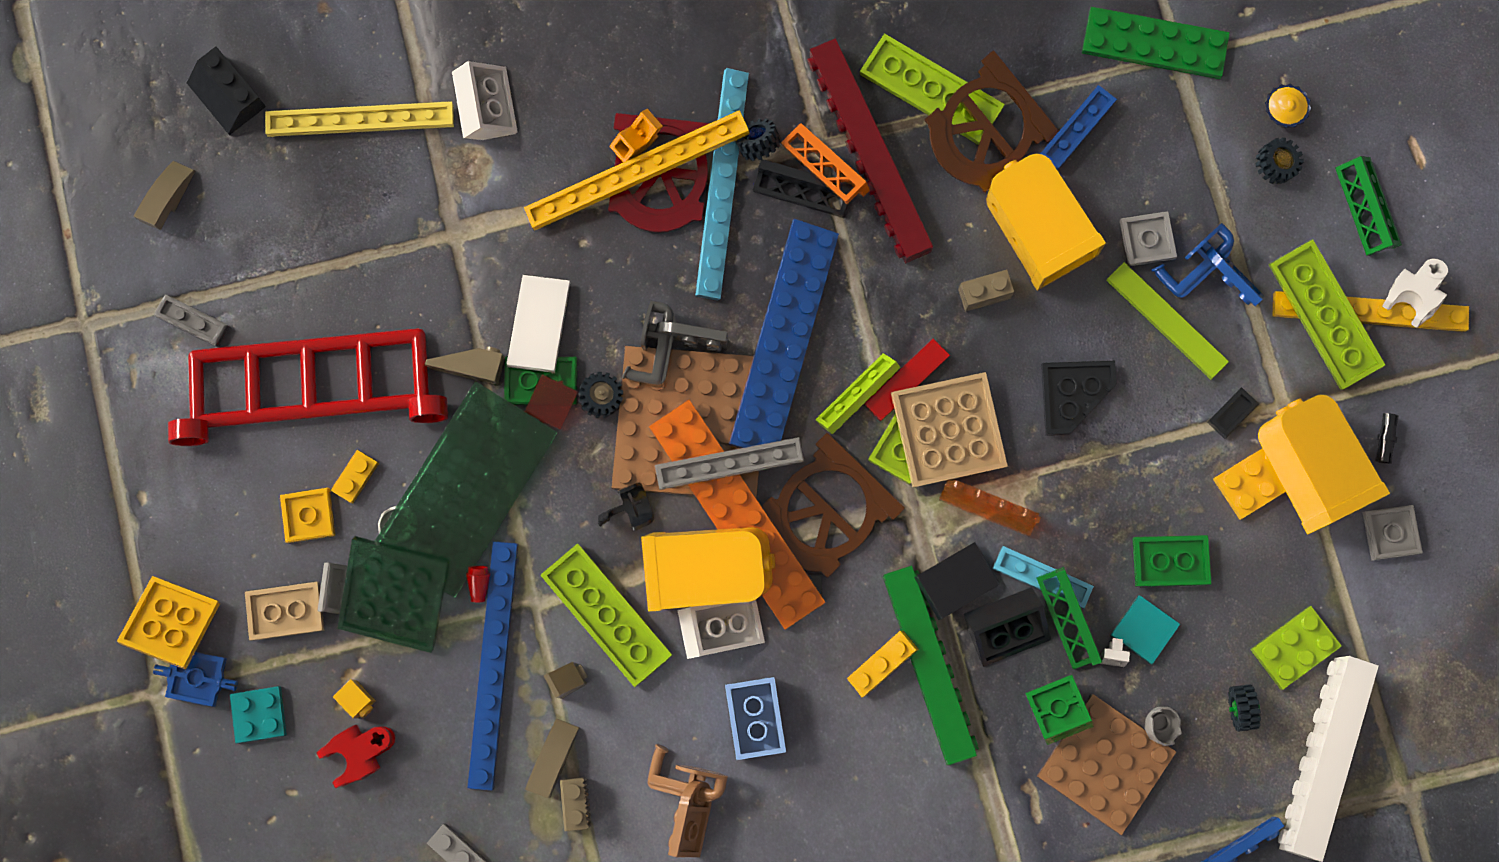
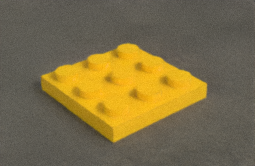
(168, 622)

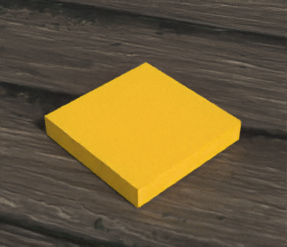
(307, 515)

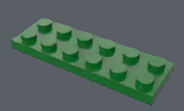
(1155, 42)

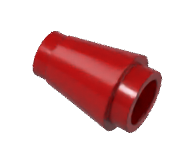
(478, 582)

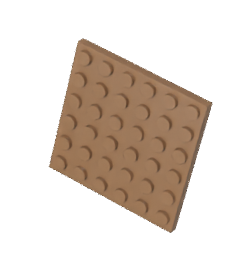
(707, 379)

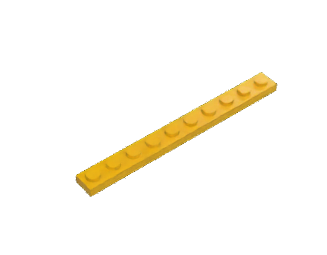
(636, 170)

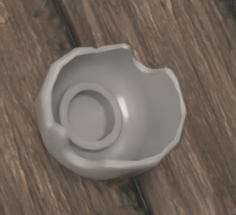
(1163, 724)

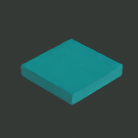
(1145, 629)

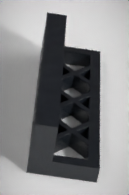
(799, 179)

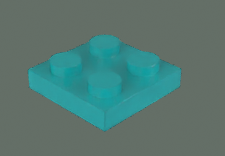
(258, 714)

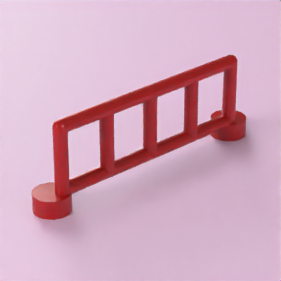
(421, 405)

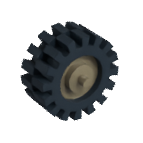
(600, 394)

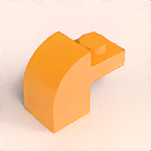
(637, 137)

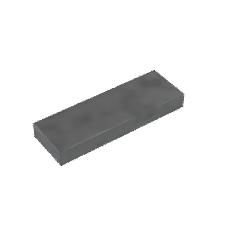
(191, 320)

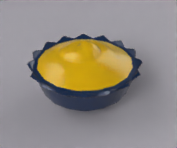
(1288, 105)

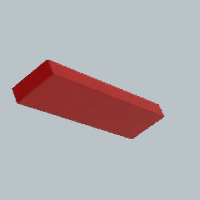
(909, 376)

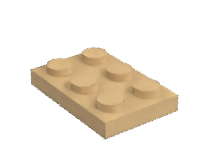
(283, 611)

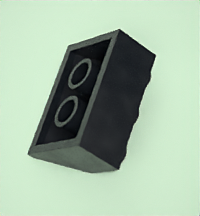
(224, 91)
(1008, 626)

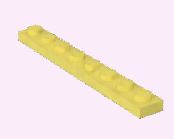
(359, 119)

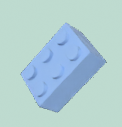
(755, 718)

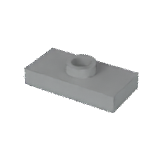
(332, 588)

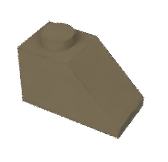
(566, 679)

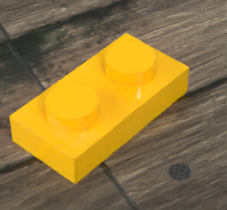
(354, 476)

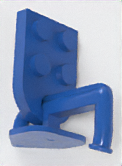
(1214, 258)

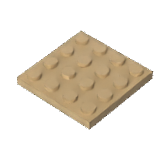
(949, 429)

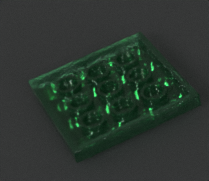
(393, 594)

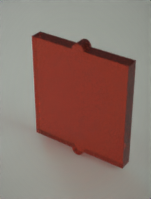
(551, 401)

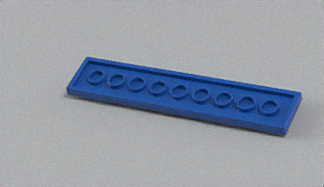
(784, 335)

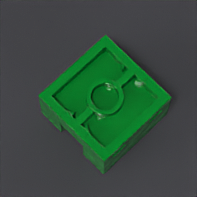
(1059, 709)

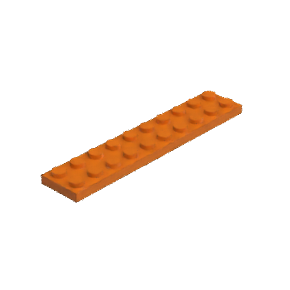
(734, 506)

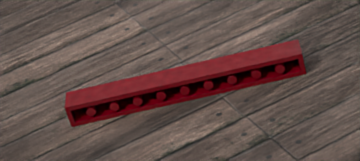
(870, 151)

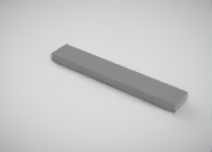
(729, 463)

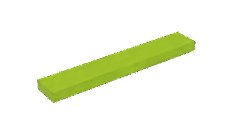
(1167, 320)

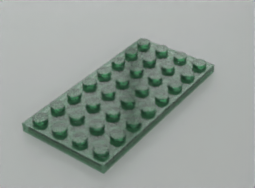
(468, 482)

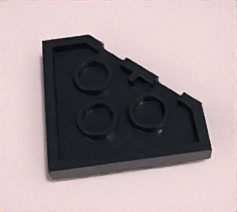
(1073, 392)

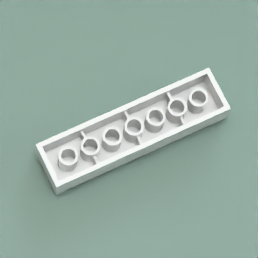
(1327, 757)

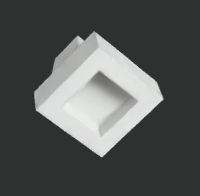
(1114, 654)

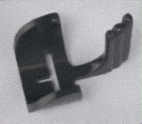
(644, 508)

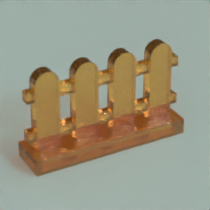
(989, 507)

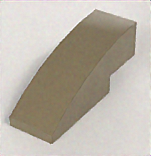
(164, 195)
(552, 758)

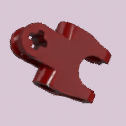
(359, 751)

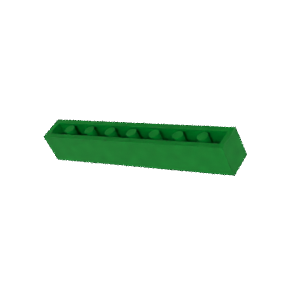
(930, 668)

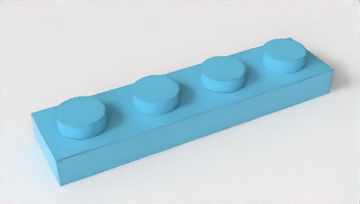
(1027, 569)

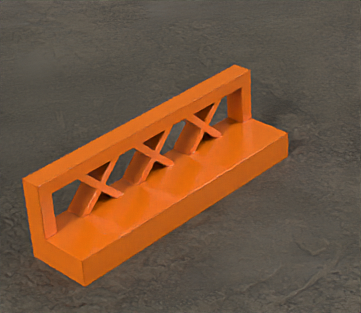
(827, 159)

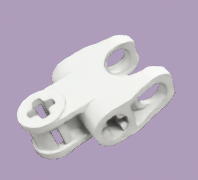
(1420, 290)

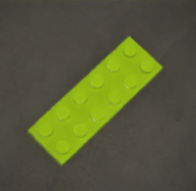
(923, 83)
(1326, 314)
(606, 615)

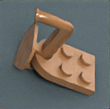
(694, 805)

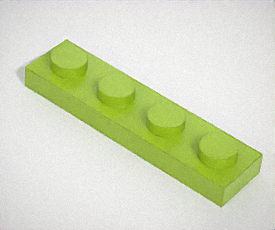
(857, 393)

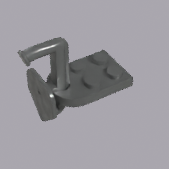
(667, 332)

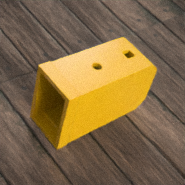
(1042, 219)
(1320, 462)
(706, 567)

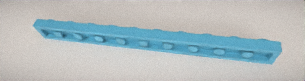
(721, 193)

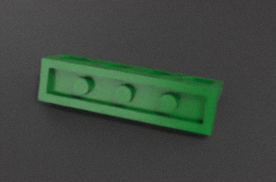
(1377, 205)
(1078, 616)

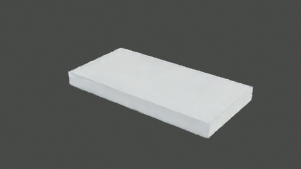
(538, 323)

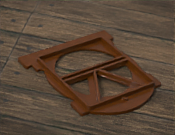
(1036, 126)
(879, 506)

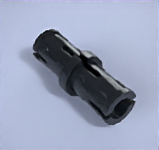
(1387, 438)

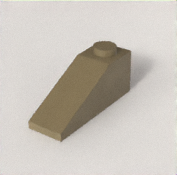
(471, 364)

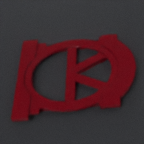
(683, 211)

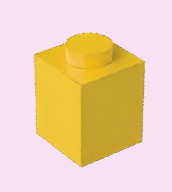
(355, 699)

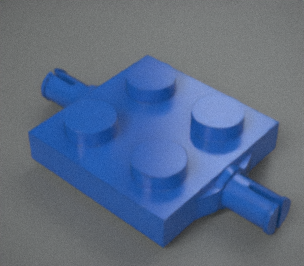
(199, 681)

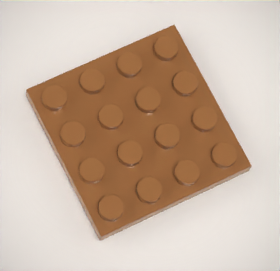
(1107, 766)

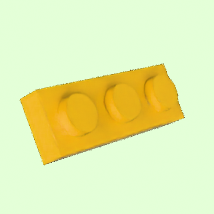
(882, 663)

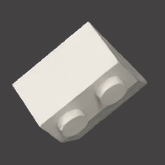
(720, 627)

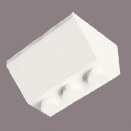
(484, 101)

